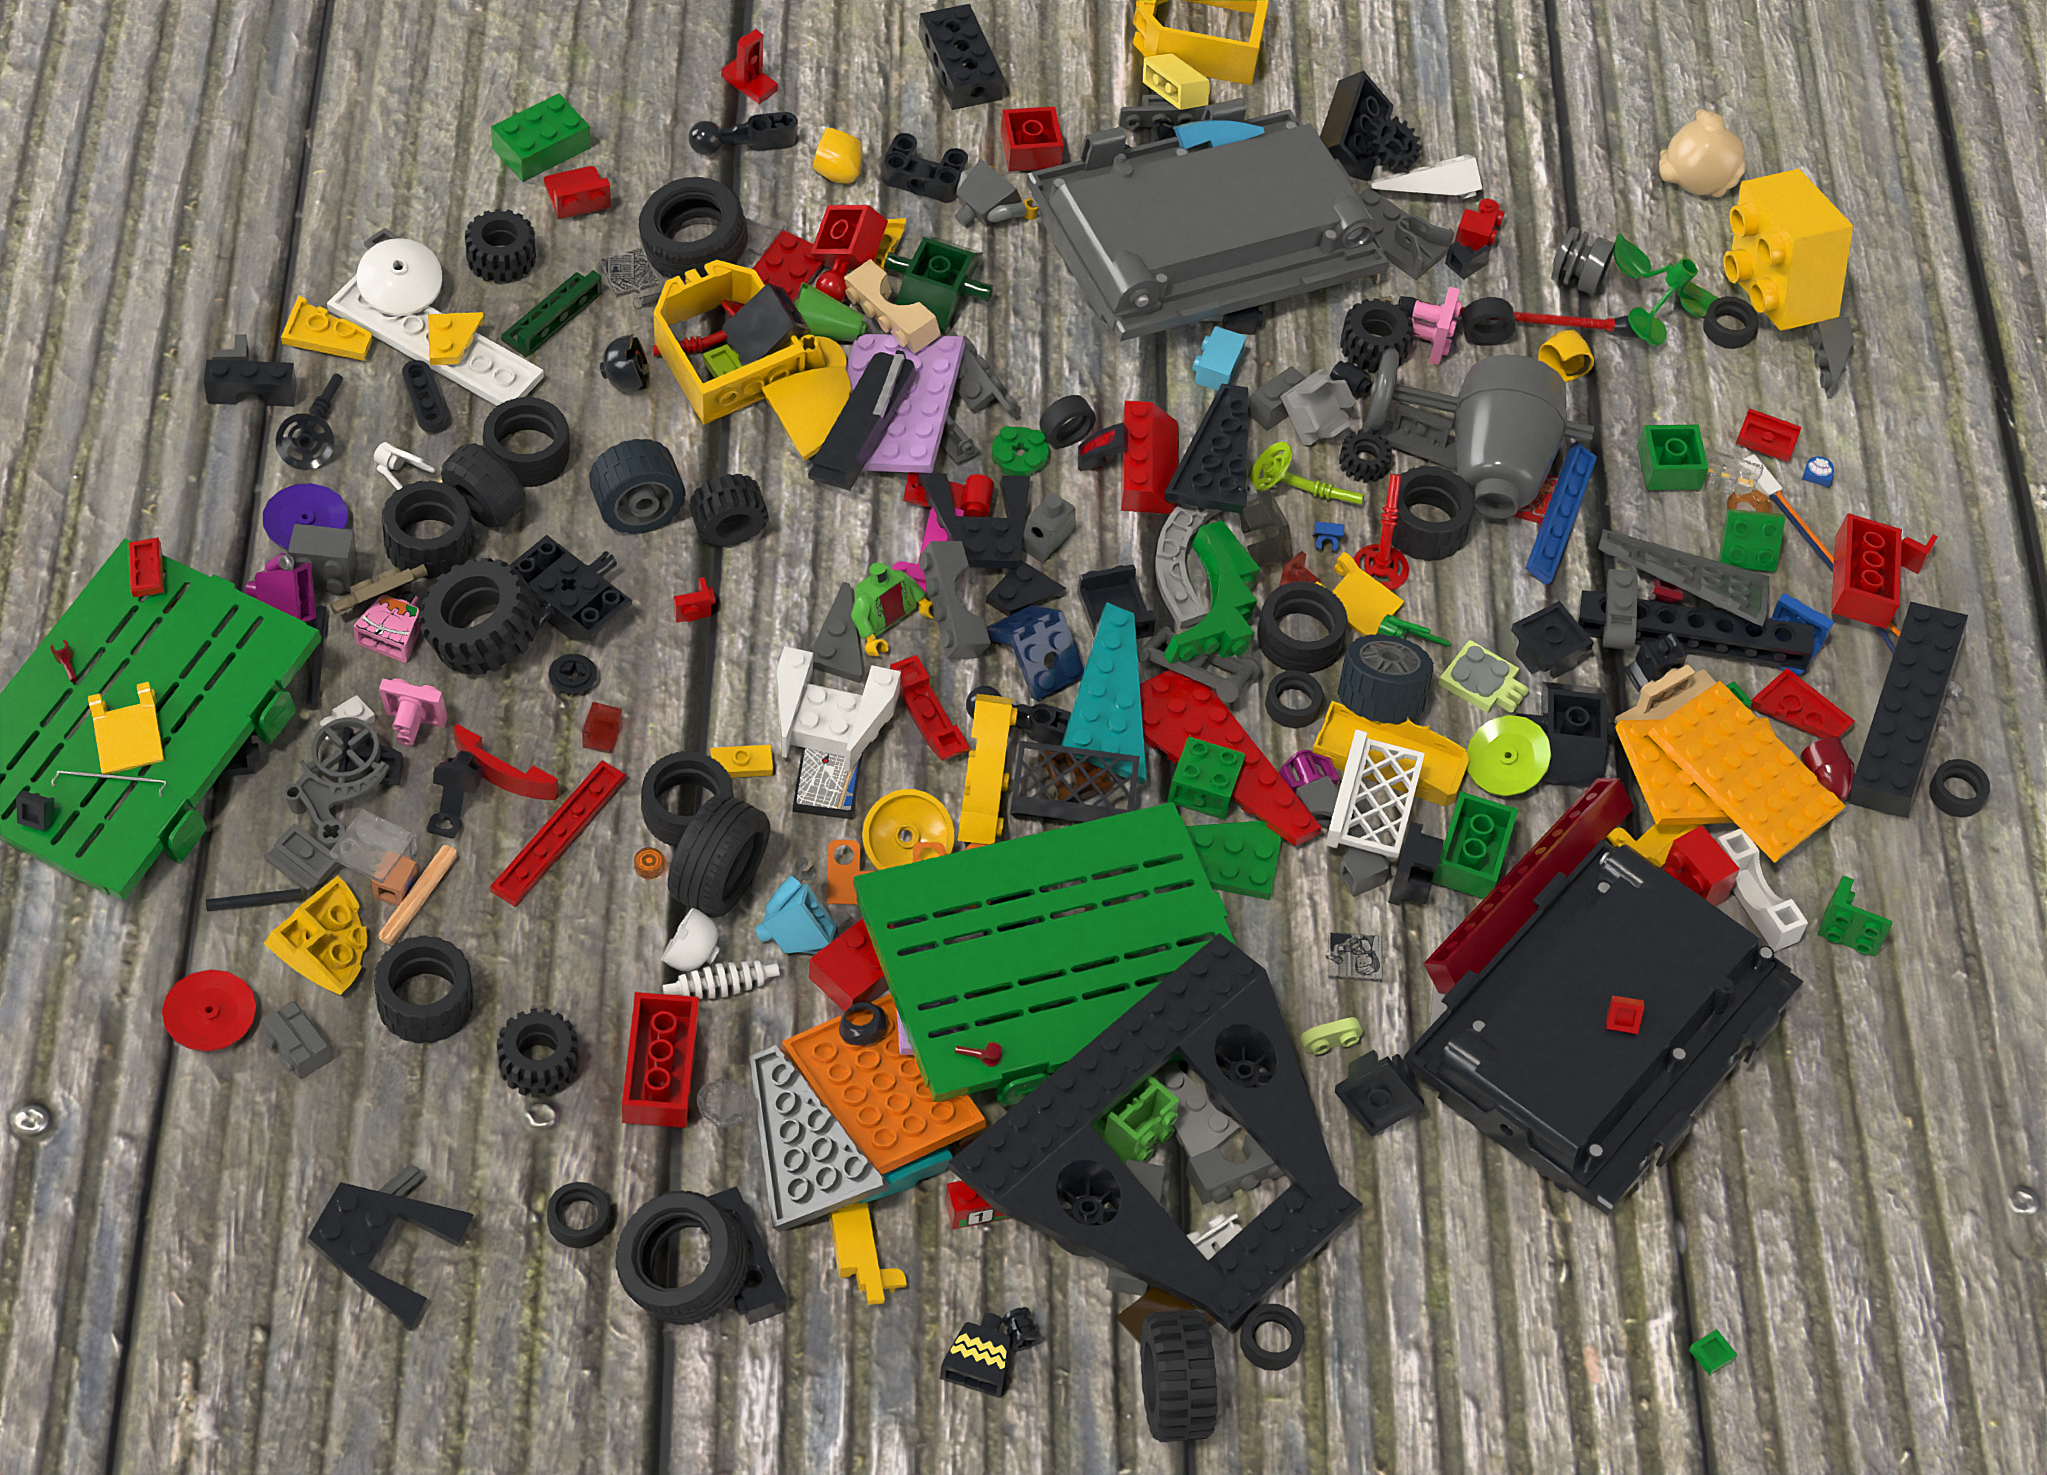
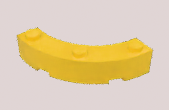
(985, 770)

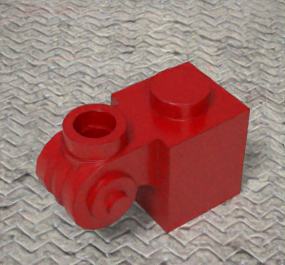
(1477, 228)

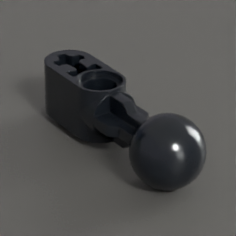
(759, 133)
(1027, 717)

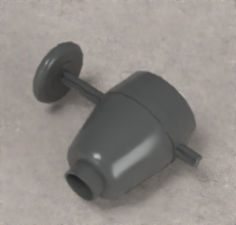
(1505, 425)

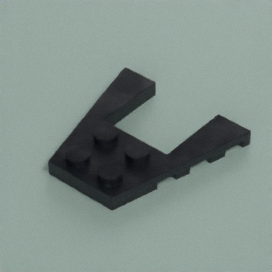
(986, 540)
(358, 1224)

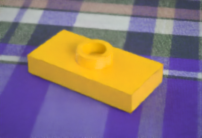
(745, 760)

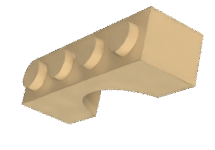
(910, 324)

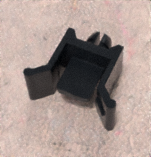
(1654, 658)

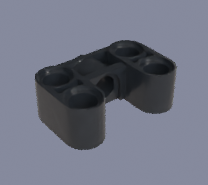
(920, 175)

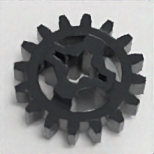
(1395, 145)

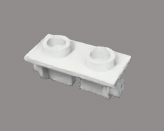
(1220, 1232)

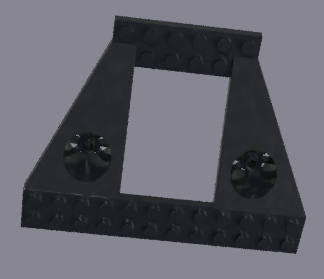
(1048, 1153)

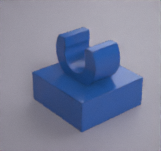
(1327, 531)

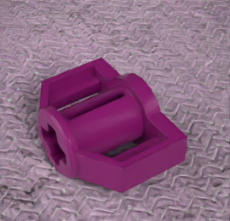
(1307, 769)

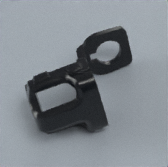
(456, 776)

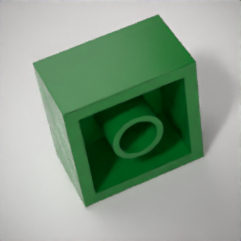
(1672, 457)

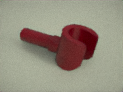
(64, 657)
(989, 1056)

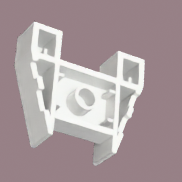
(830, 717)

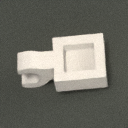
(351, 708)

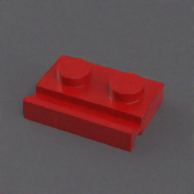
(1768, 435)

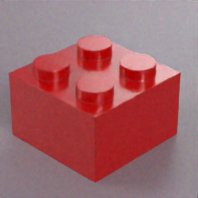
(1031, 138)
(1702, 865)

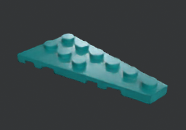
(1108, 698)

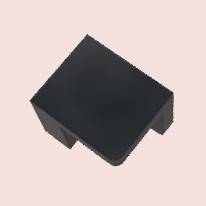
(1465, 260)

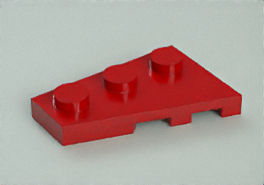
(1802, 706)

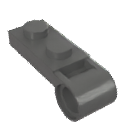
(1621, 609)

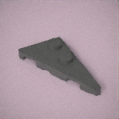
(837, 643)

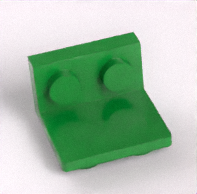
(1205, 777)
(1850, 924)

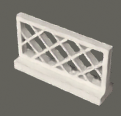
(1352, 782)

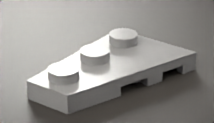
(1198, 1121)

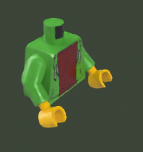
(883, 601)

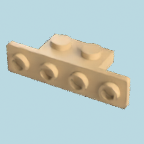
(1668, 694)

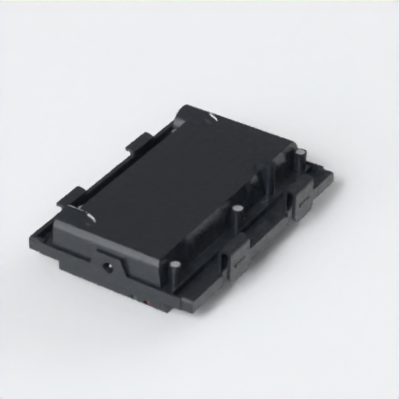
(1529, 1038)

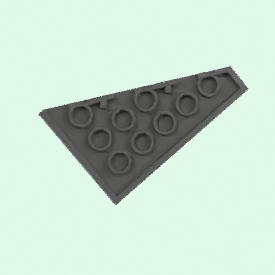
(1719, 583)

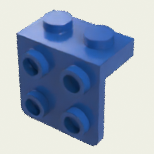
(1793, 610)

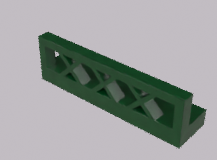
(553, 312)

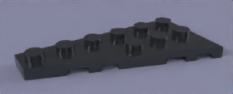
(1217, 459)

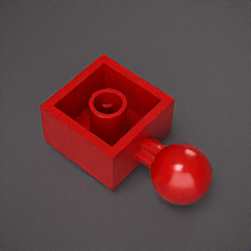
(845, 242)

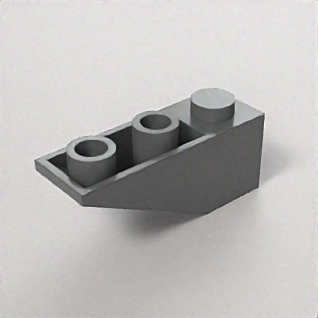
(1831, 347)

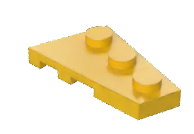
(321, 332)

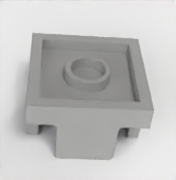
(1318, 406)

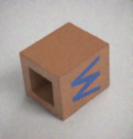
(397, 882)

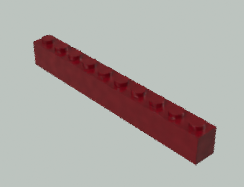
(1510, 902)

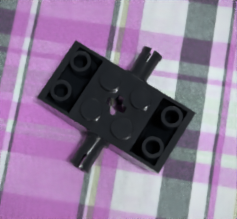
(569, 591)
(1577, 732)

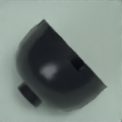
(625, 364)

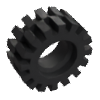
(1365, 468)

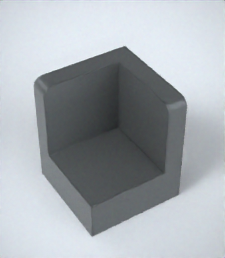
(240, 353)

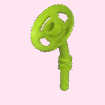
(1277, 472)

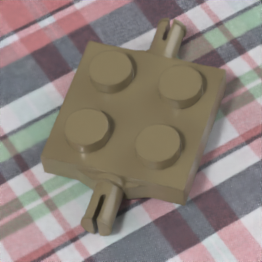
(368, 589)

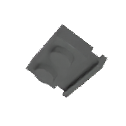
(301, 859)

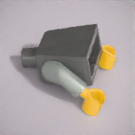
(989, 197)

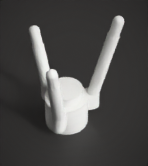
(393, 458)

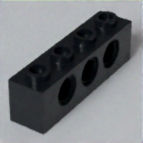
(768, 1297)

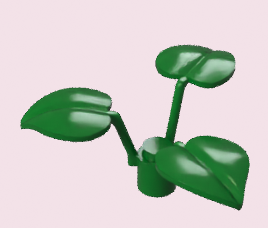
(1692, 297)

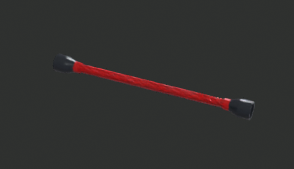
(1617, 325)

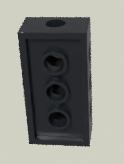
(965, 85)

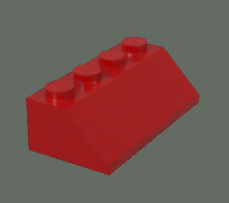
(1149, 458)

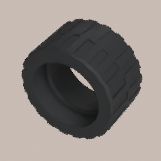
(1440, 489)
(427, 502)
(419, 957)

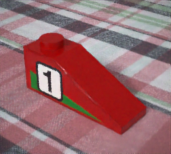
(968, 1208)

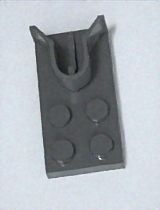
(1407, 239)

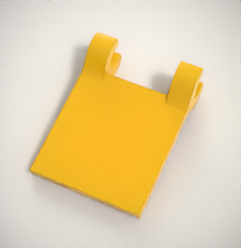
(1363, 597)
(127, 735)

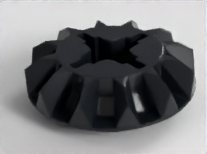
(562, 668)

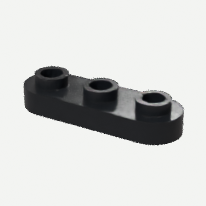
(430, 411)

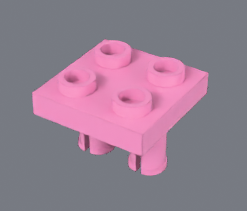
(1444, 325)
(412, 707)

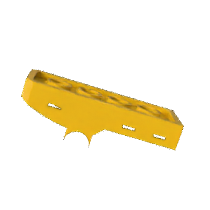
(1442, 762)

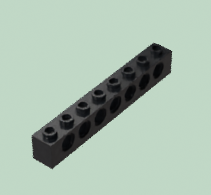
(1708, 631)

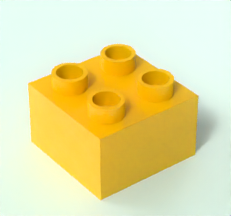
(1789, 249)

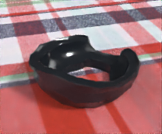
(866, 1033)

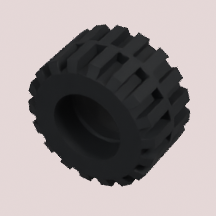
(504, 230)
(1378, 319)
(728, 510)
(536, 1030)

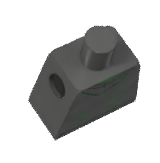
(1054, 520)

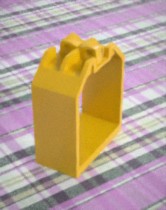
(1206, 54)
(699, 295)

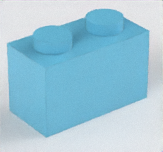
(1219, 358)

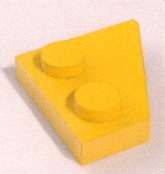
(451, 336)

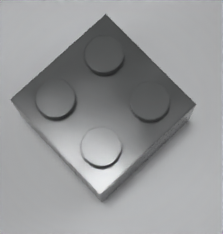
(330, 554)

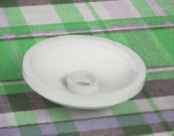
(402, 290)

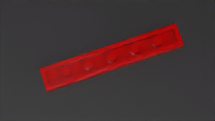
(558, 833)

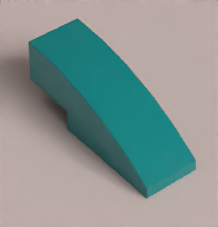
(907, 1175)

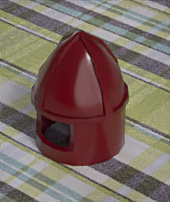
(1830, 765)

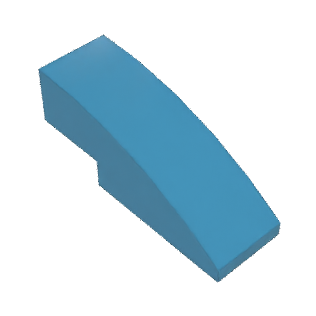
(1215, 132)

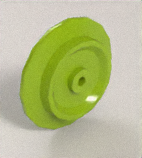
(1508, 755)

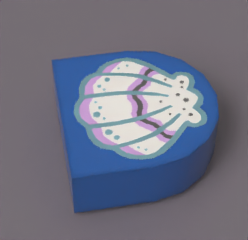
(1819, 471)

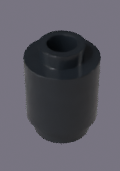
(1356, 378)

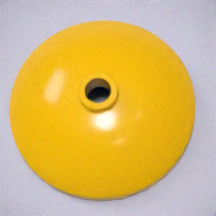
(910, 811)

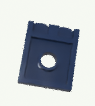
(1033, 635)

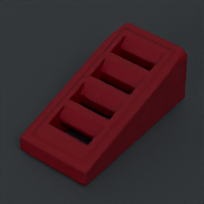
(1665, 592)

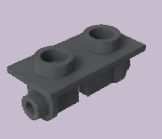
(956, 442)

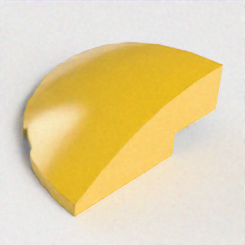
(809, 405)
(323, 938)

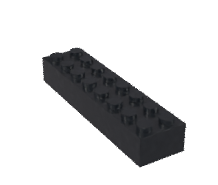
(1908, 710)

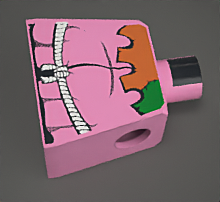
(390, 626)

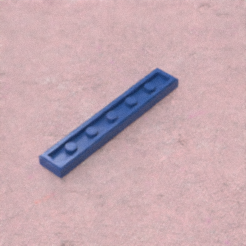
(1561, 513)

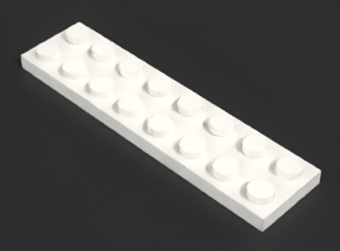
(484, 369)

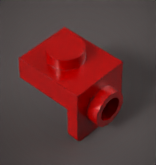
(694, 605)

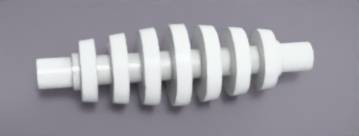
(721, 979)

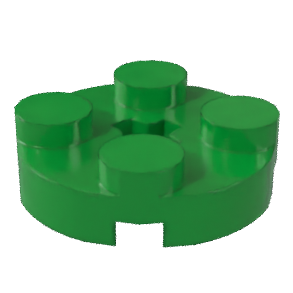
(1021, 438)

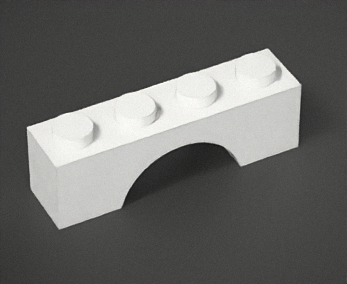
(1775, 918)

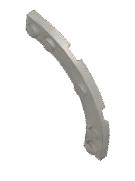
(1170, 560)

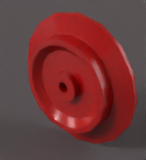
(209, 1010)

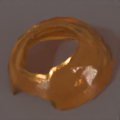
(1755, 499)

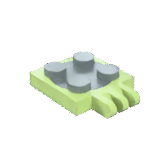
(1483, 679)

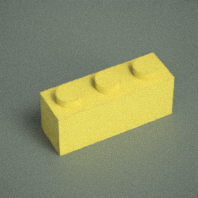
(1176, 81)

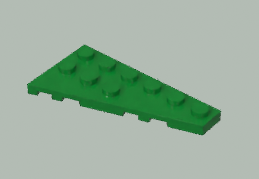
(1235, 856)

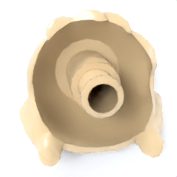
(1703, 156)

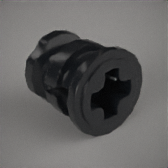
(1021, 1329)

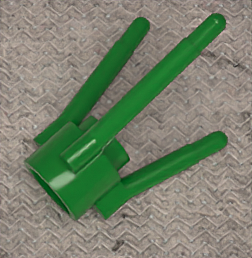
(1393, 626)

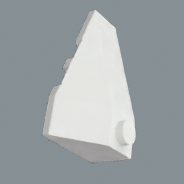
(1448, 177)

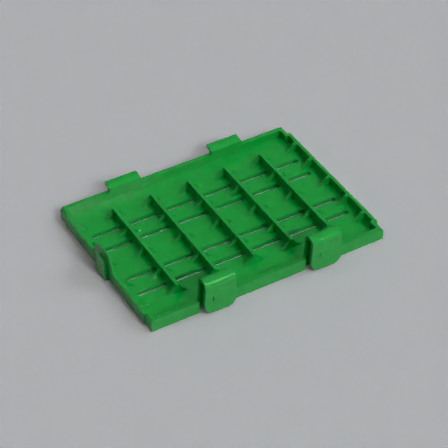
(240, 701)
(1054, 945)

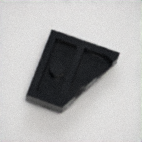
(364, 751)

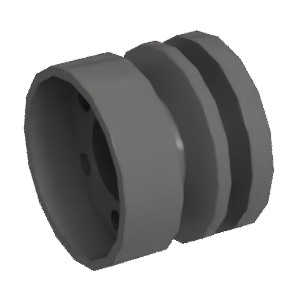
(1582, 261)

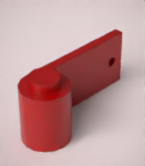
(972, 497)

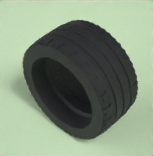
(535, 415)
(1308, 600)
(675, 770)

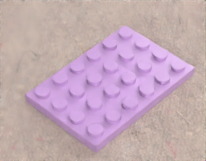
(918, 423)

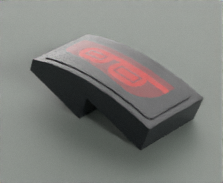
(1103, 443)

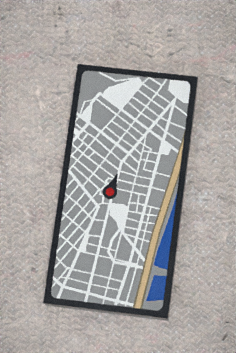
(825, 786)

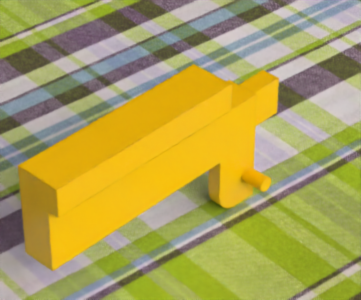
(1654, 842)
(857, 1253)

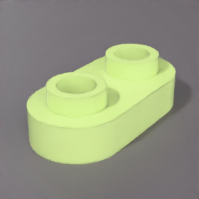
(1330, 1035)

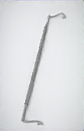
(110, 776)

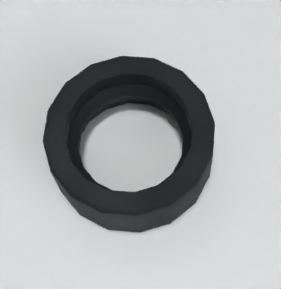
(1733, 307)
(1488, 334)
(1073, 431)
(1298, 681)
(1950, 803)
(573, 1192)
(1265, 1359)

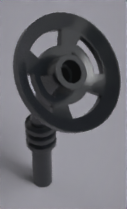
(307, 434)

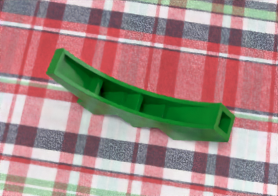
(1230, 578)

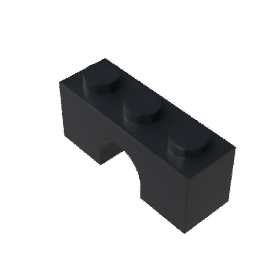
(271, 380)

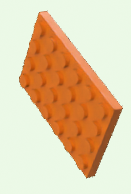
(880, 1091)

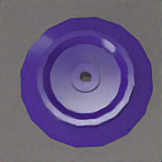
(302, 505)

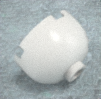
(692, 943)

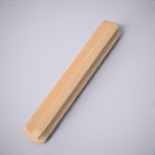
(418, 895)

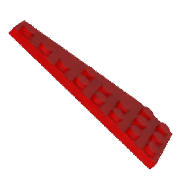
(1184, 708)

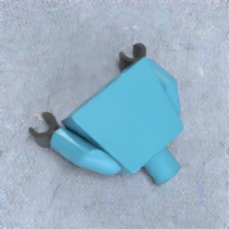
(798, 918)

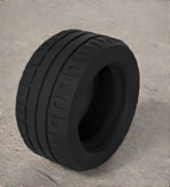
(687, 200)
(718, 855)
(655, 1224)

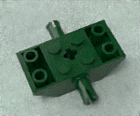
(938, 277)

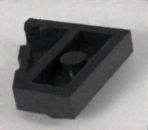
(1023, 588)

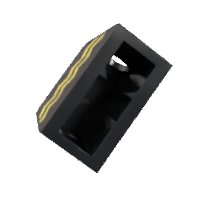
(978, 1357)

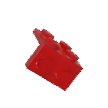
(578, 192)

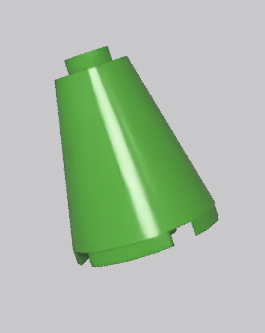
(828, 316)

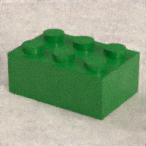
(540, 137)
(1475, 845)

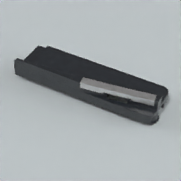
(862, 420)

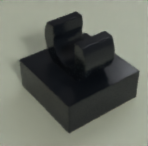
(34, 810)

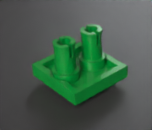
(1752, 539)

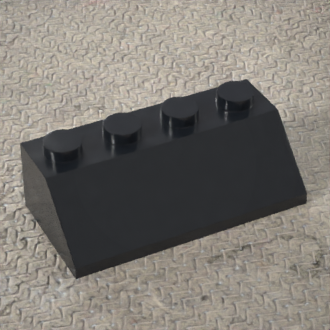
(1351, 113)

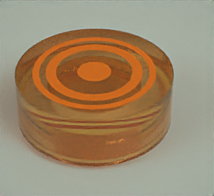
(649, 863)

